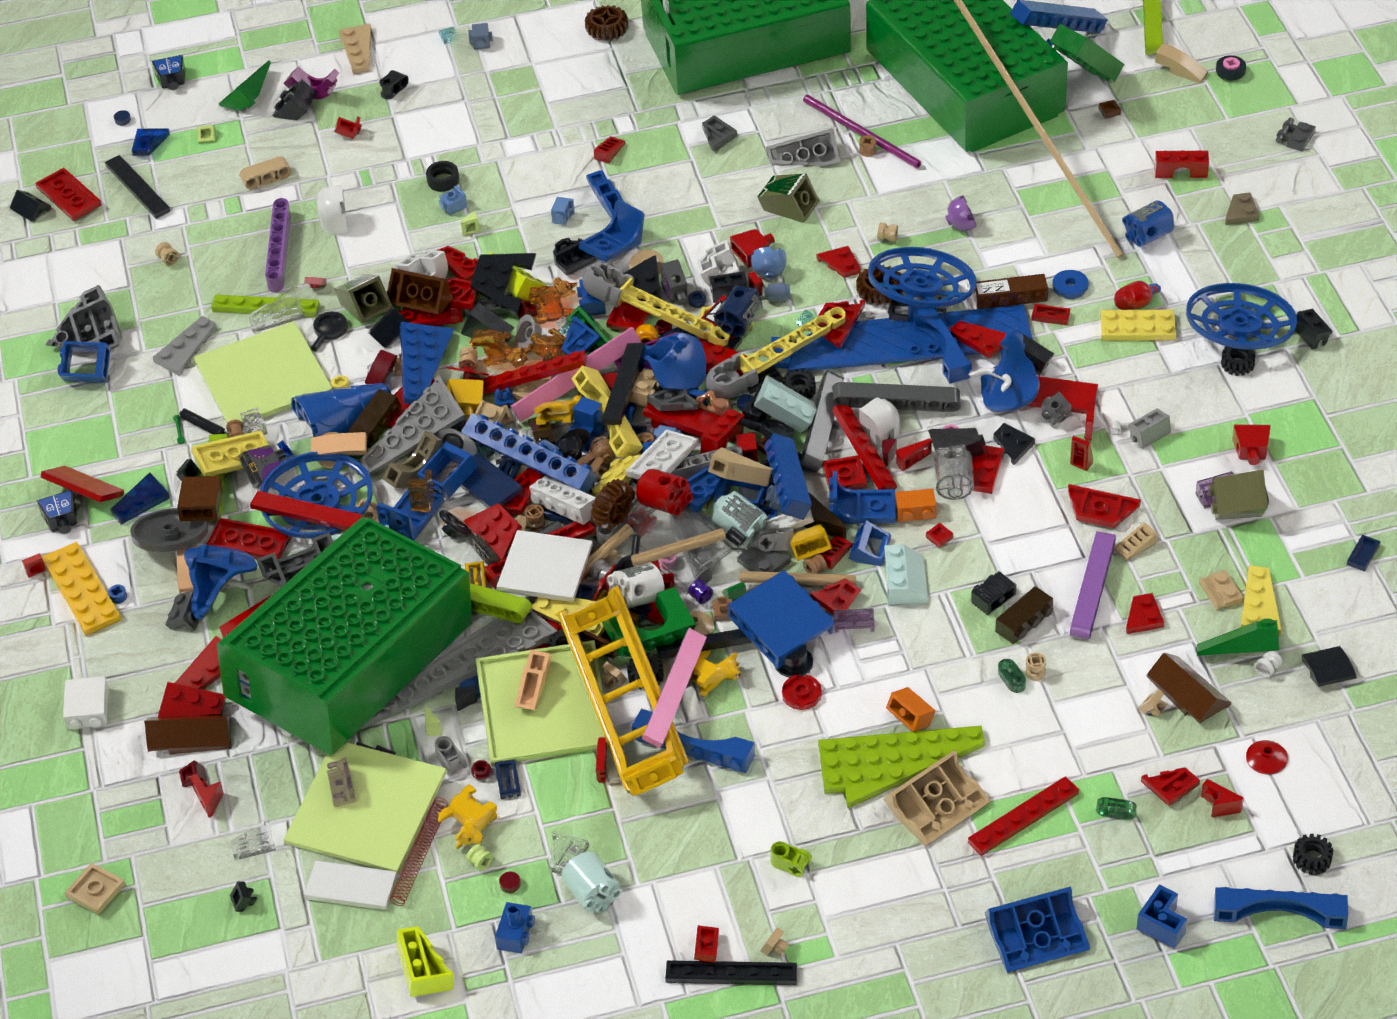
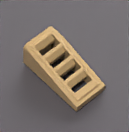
(1143, 532)

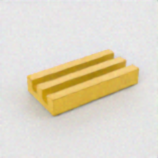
(475, 565)

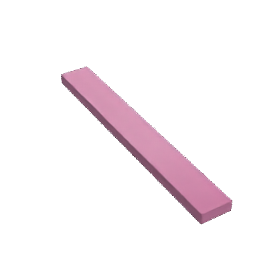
(563, 383)
(674, 688)

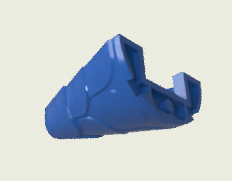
(335, 408)

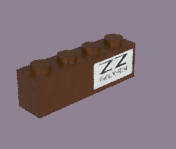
(1011, 291)

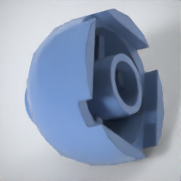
(768, 262)

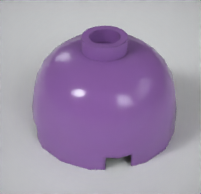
(960, 214)

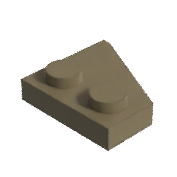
(1242, 209)

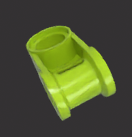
(789, 858)

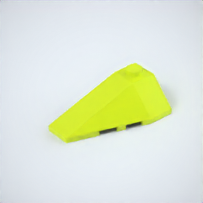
(521, 282)

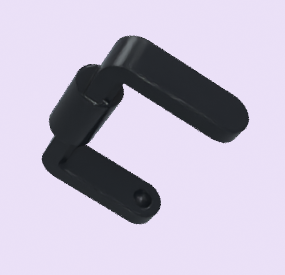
(891, 311)

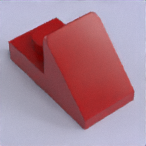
(208, 795)
(1224, 800)

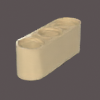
(265, 172)

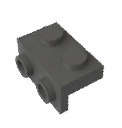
(182, 612)

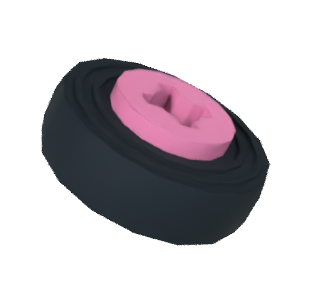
(1230, 67)

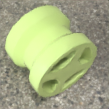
(479, 857)

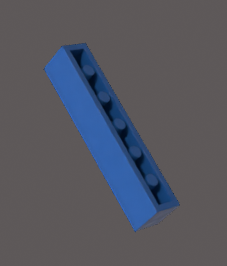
(788, 476)

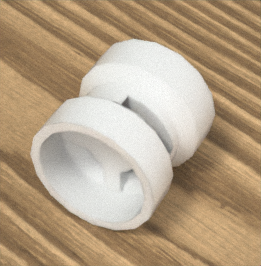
(1268, 663)

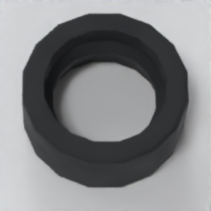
(442, 167)

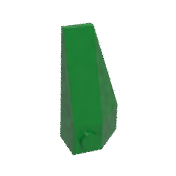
(247, 91)
(1250, 638)

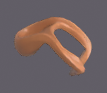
(716, 406)

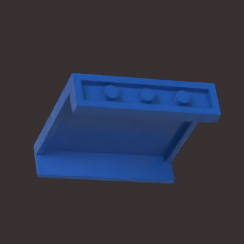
(779, 617)

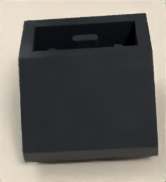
(295, 101)

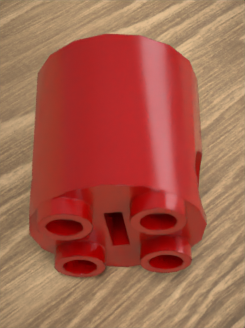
(663, 491)

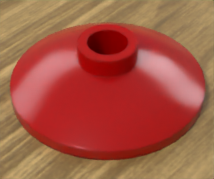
(1266, 763)

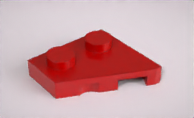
(1144, 614)

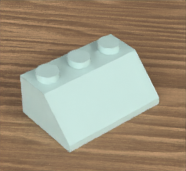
(785, 404)
(905, 575)

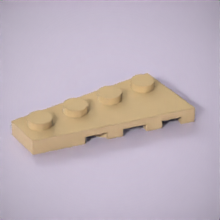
(357, 46)

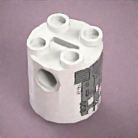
(638, 584)

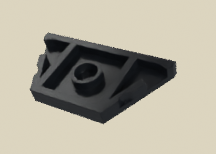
(647, 277)

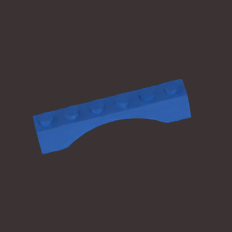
(954, 363)
(729, 753)
(1324, 909)

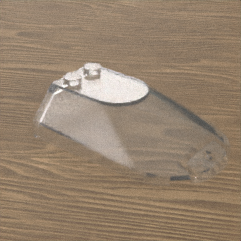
(662, 528)

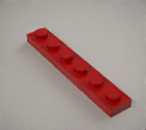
(534, 372)
(864, 447)
(1023, 816)

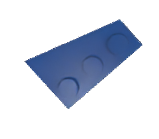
(703, 487)

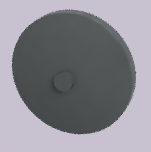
(165, 533)

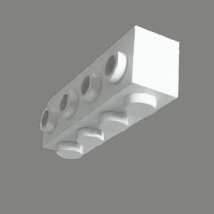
(562, 499)

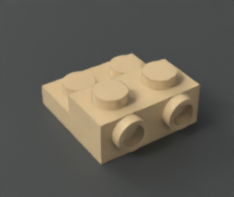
(643, 387)

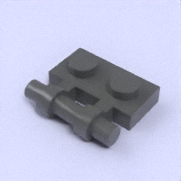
(1300, 134)

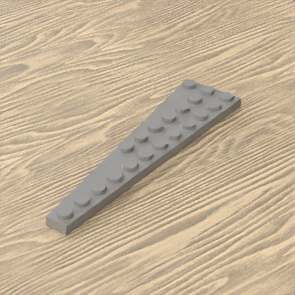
(459, 661)

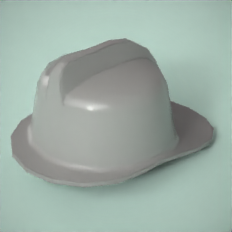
(525, 328)
(457, 439)

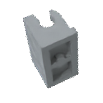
(1150, 428)

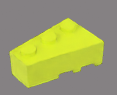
(421, 965)

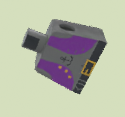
(677, 288)
(260, 462)

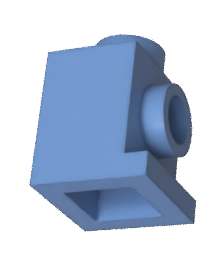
(453, 201)
(562, 210)

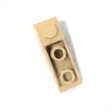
(739, 468)

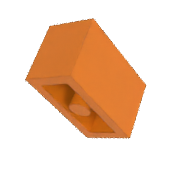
(915, 505)
(910, 709)

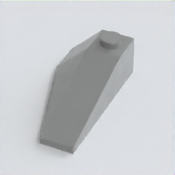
(811, 149)

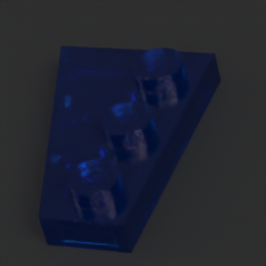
(140, 499)

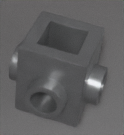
(1055, 408)

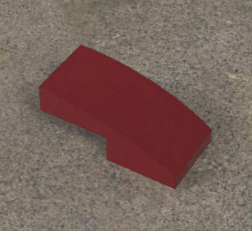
(381, 367)

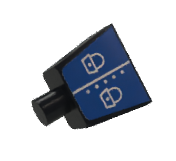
(170, 71)
(59, 511)

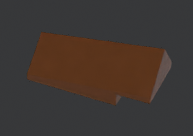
(418, 291)
(1186, 688)
(188, 733)

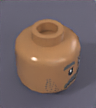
(601, 447)

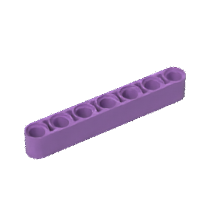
(278, 245)
(1092, 585)

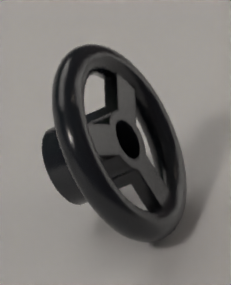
(453, 525)

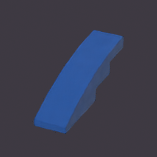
(604, 191)

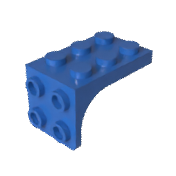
(618, 236)
(861, 505)
(405, 521)

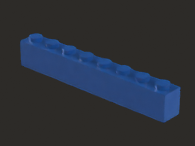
(1051, 15)

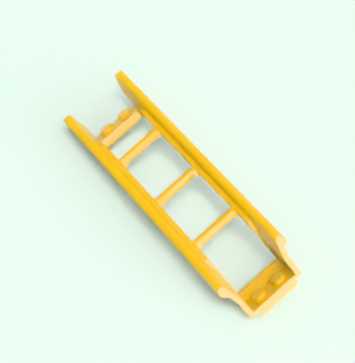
(653, 770)

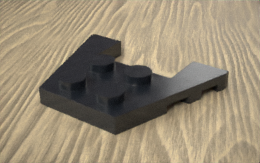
(493, 275)

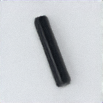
(201, 422)

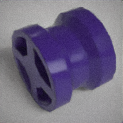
(700, 591)

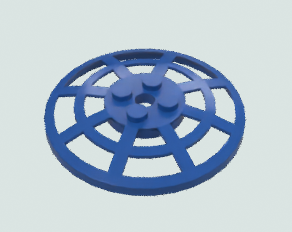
(921, 282)
(1241, 321)
(317, 490)

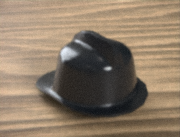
(572, 442)

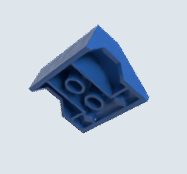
(1037, 929)

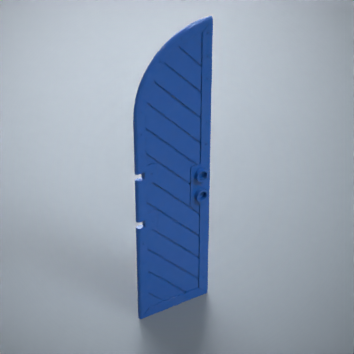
(898, 341)

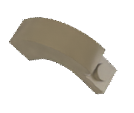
(399, 473)

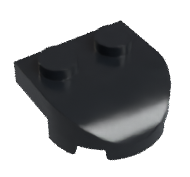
(569, 256)

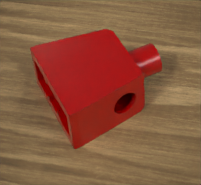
(747, 242)
(1251, 442)

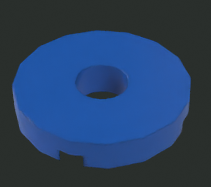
(1070, 276)

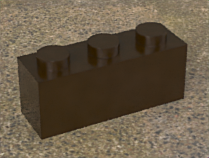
(376, 416)
(1024, 615)

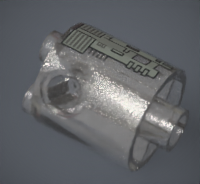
(954, 472)

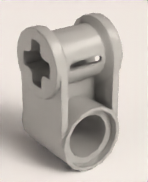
(778, 539)
(449, 755)

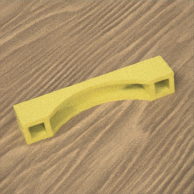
(622, 437)

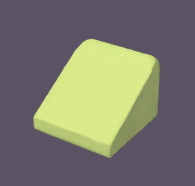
(206, 133)
(470, 224)
(432, 724)

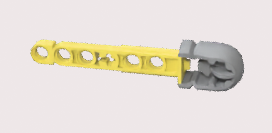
(612, 285)
(727, 382)

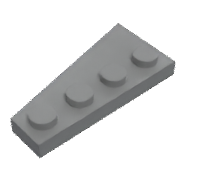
(181, 349)

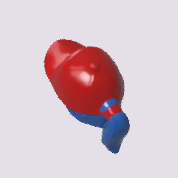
(1135, 295)

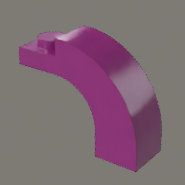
(323, 86)

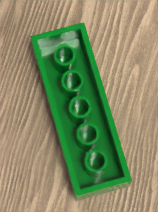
(1086, 53)

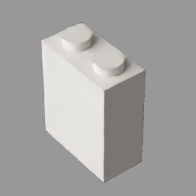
(86, 703)

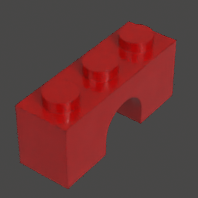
(1168, 161)
(723, 429)

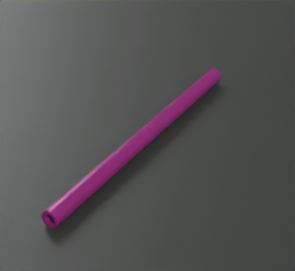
(861, 131)

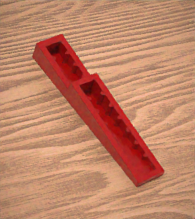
(573, 530)

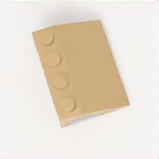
(936, 799)

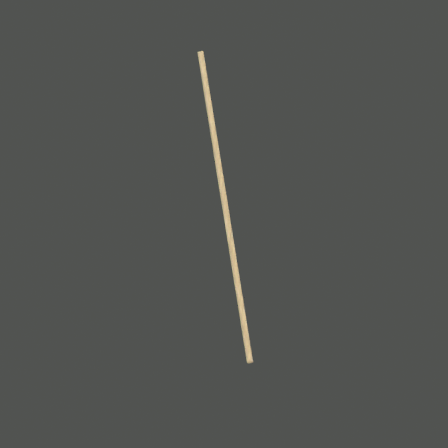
(1039, 129)

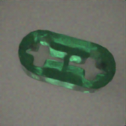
(1015, 673)
(1116, 808)

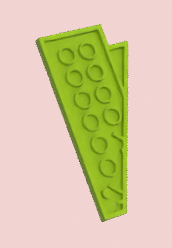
(882, 761)

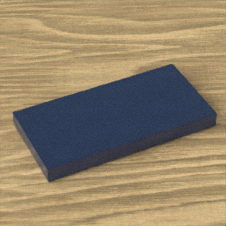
(490, 484)

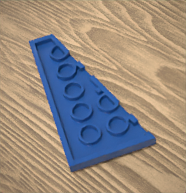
(420, 356)

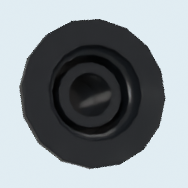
(797, 663)

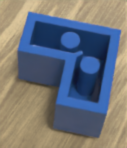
(589, 416)
(1159, 917)

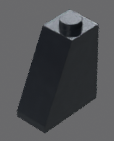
(484, 319)
(958, 436)

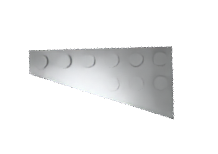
(431, 413)

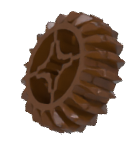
(606, 22)
(867, 290)
(612, 504)

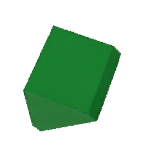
(735, 591)

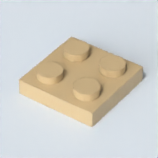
(95, 888)

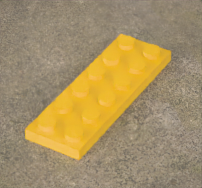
(81, 588)

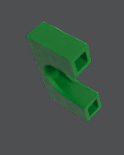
(676, 620)

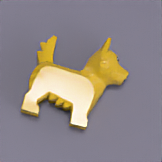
(556, 411)
(711, 675)
(470, 814)

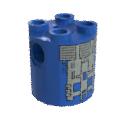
(1148, 223)

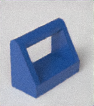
(858, 551)

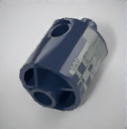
(738, 310)

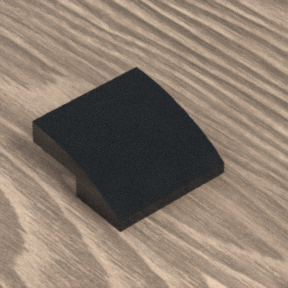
(1329, 666)

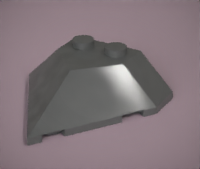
(89, 321)
(284, 569)

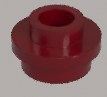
(663, 326)
(481, 770)

